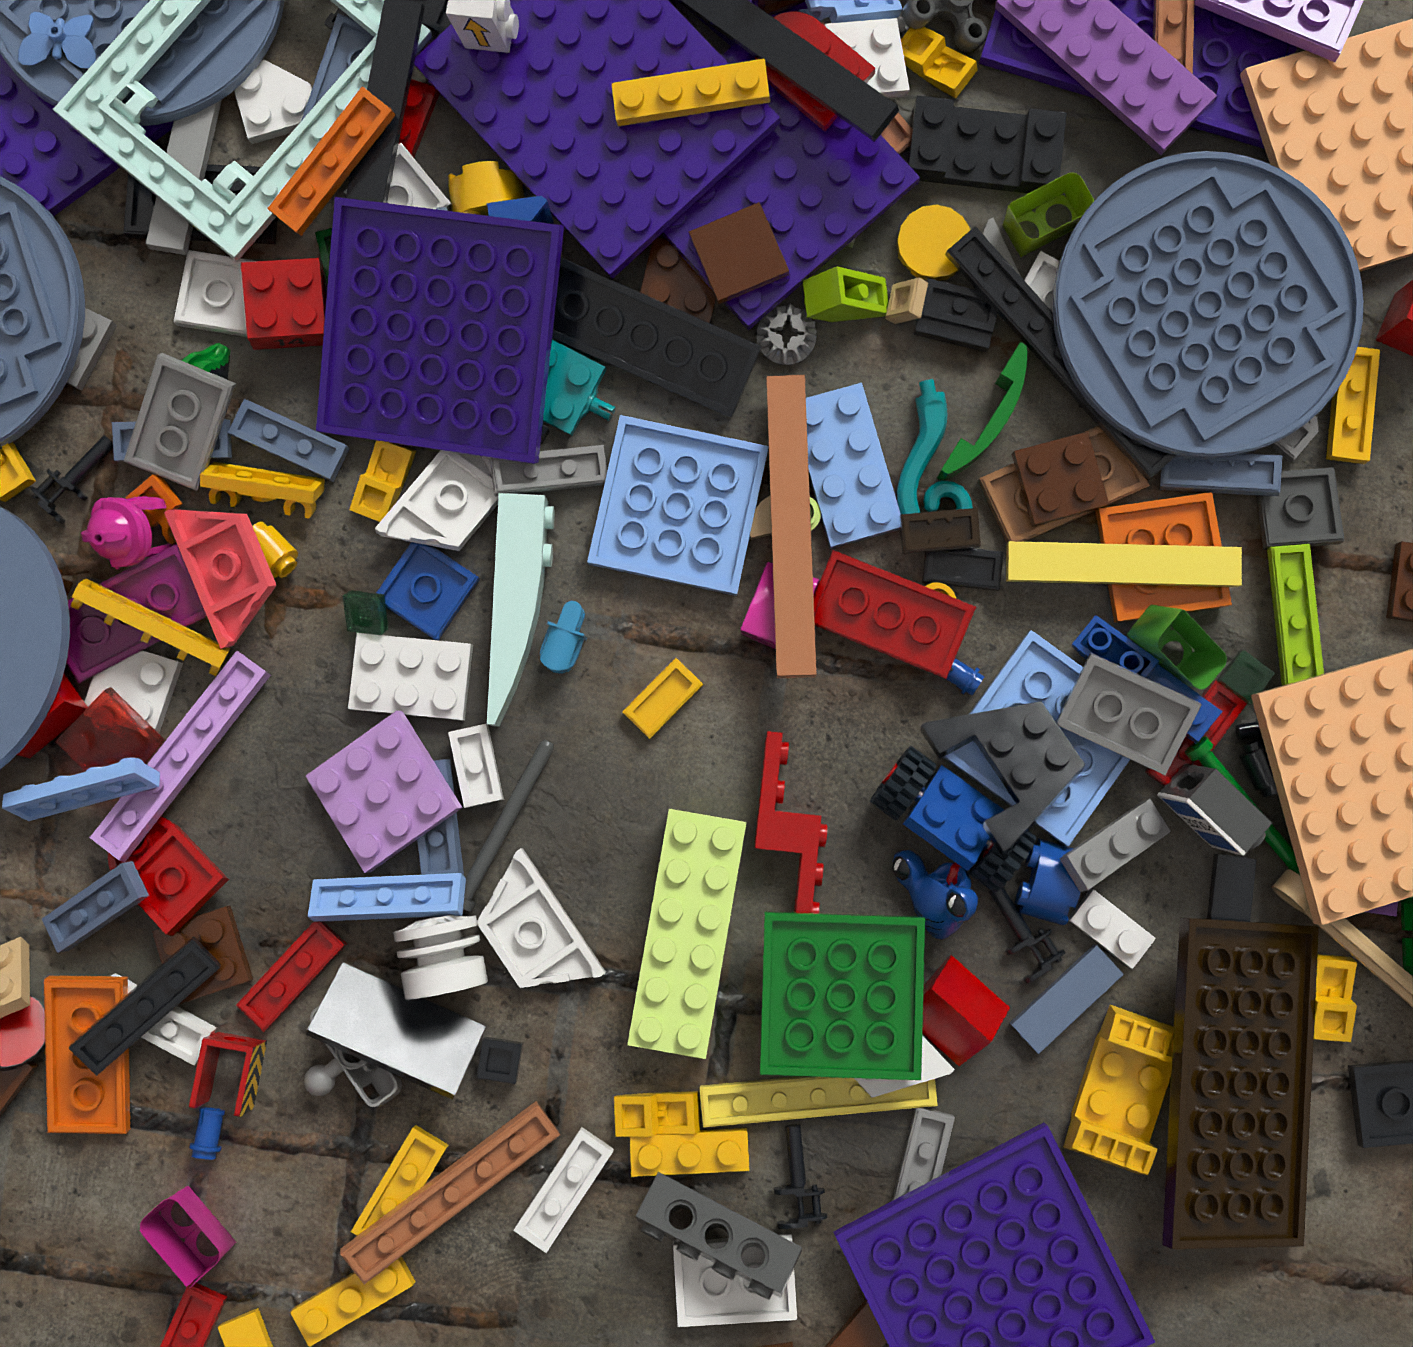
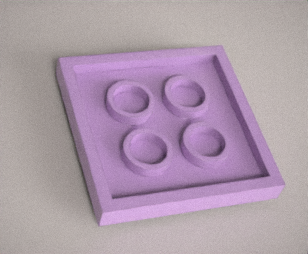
(383, 791)

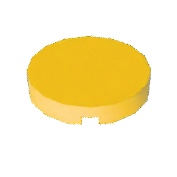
(926, 238)

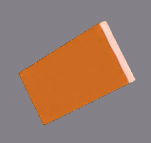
(75, 1095)

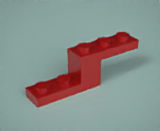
(789, 830)

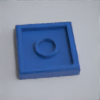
(427, 588)

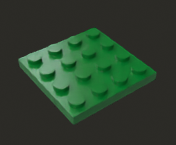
(842, 995)

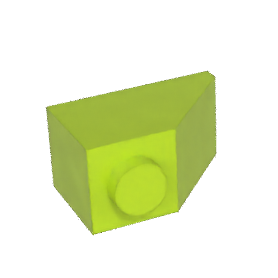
(845, 295)

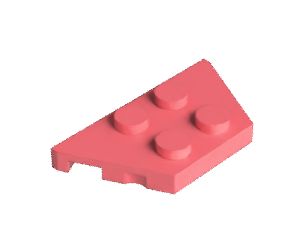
(224, 568)

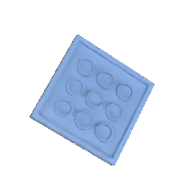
(678, 505)
(1047, 675)

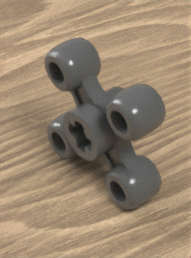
(969, 31)

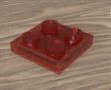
(109, 733)

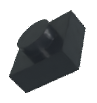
(500, 1060)

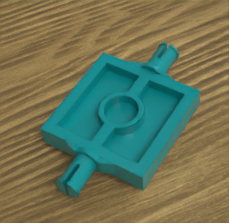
(572, 389)

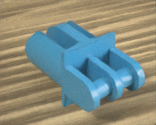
(563, 640)

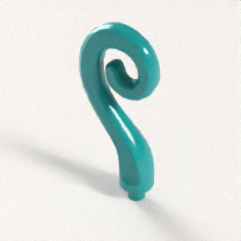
(932, 426)

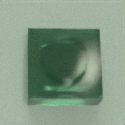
(365, 612)
(1245, 676)

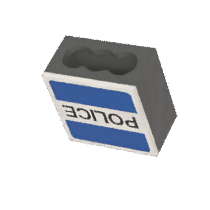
(1215, 809)

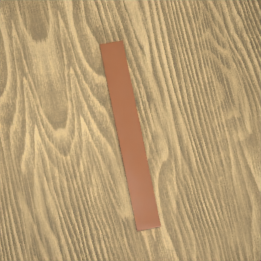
(791, 527)

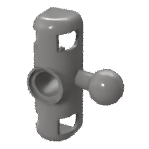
(321, 1078)

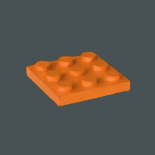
(1168, 521)

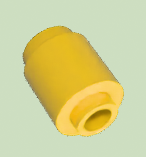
(277, 550)

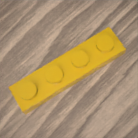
(690, 92)

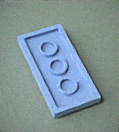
(848, 468)

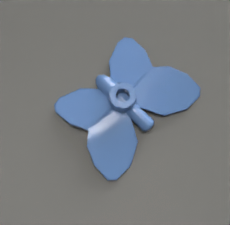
(57, 36)

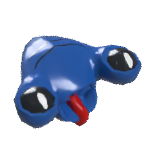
(939, 897)

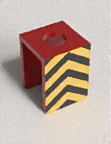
(207, 1067)

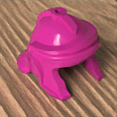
(122, 531)

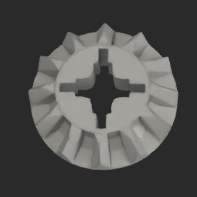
(798, 347)

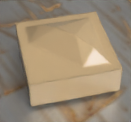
(906, 300)

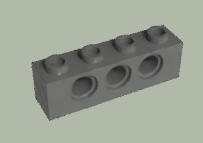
(669, 1196)

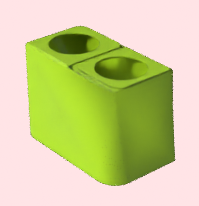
(1076, 199)

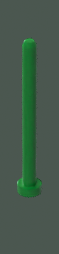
(1203, 753)

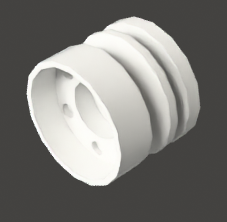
(440, 957)

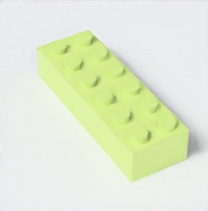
(687, 933)

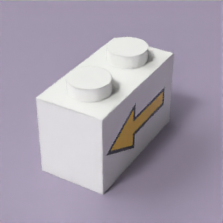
(484, 23)

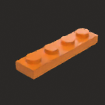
(331, 161)

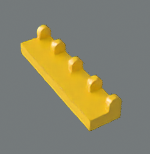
(150, 623)

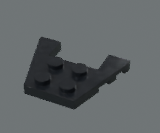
(1025, 753)

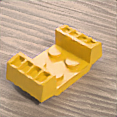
(1122, 1091)

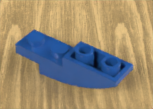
(1113, 646)

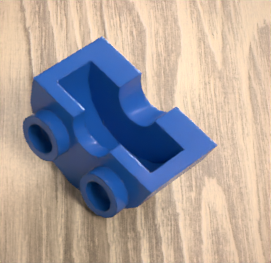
(1050, 886)

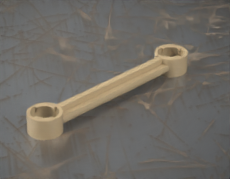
(1292, 891)

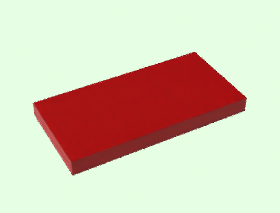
(891, 614)

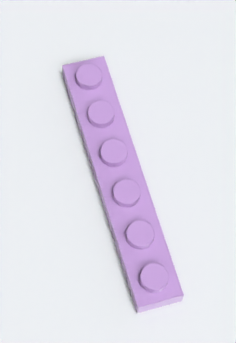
(182, 755)

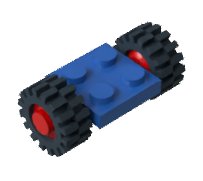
(949, 817)

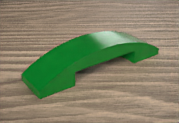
(1010, 380)

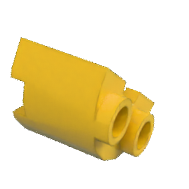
(481, 185)

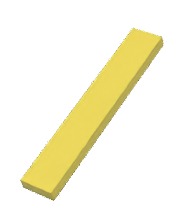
(1123, 564)
(802, 1098)

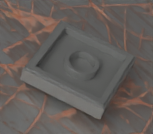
(1303, 511)

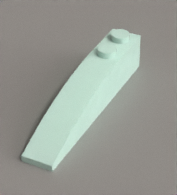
(517, 592)

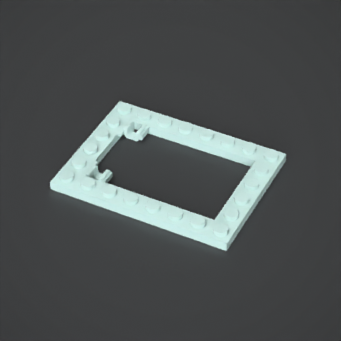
(227, 219)

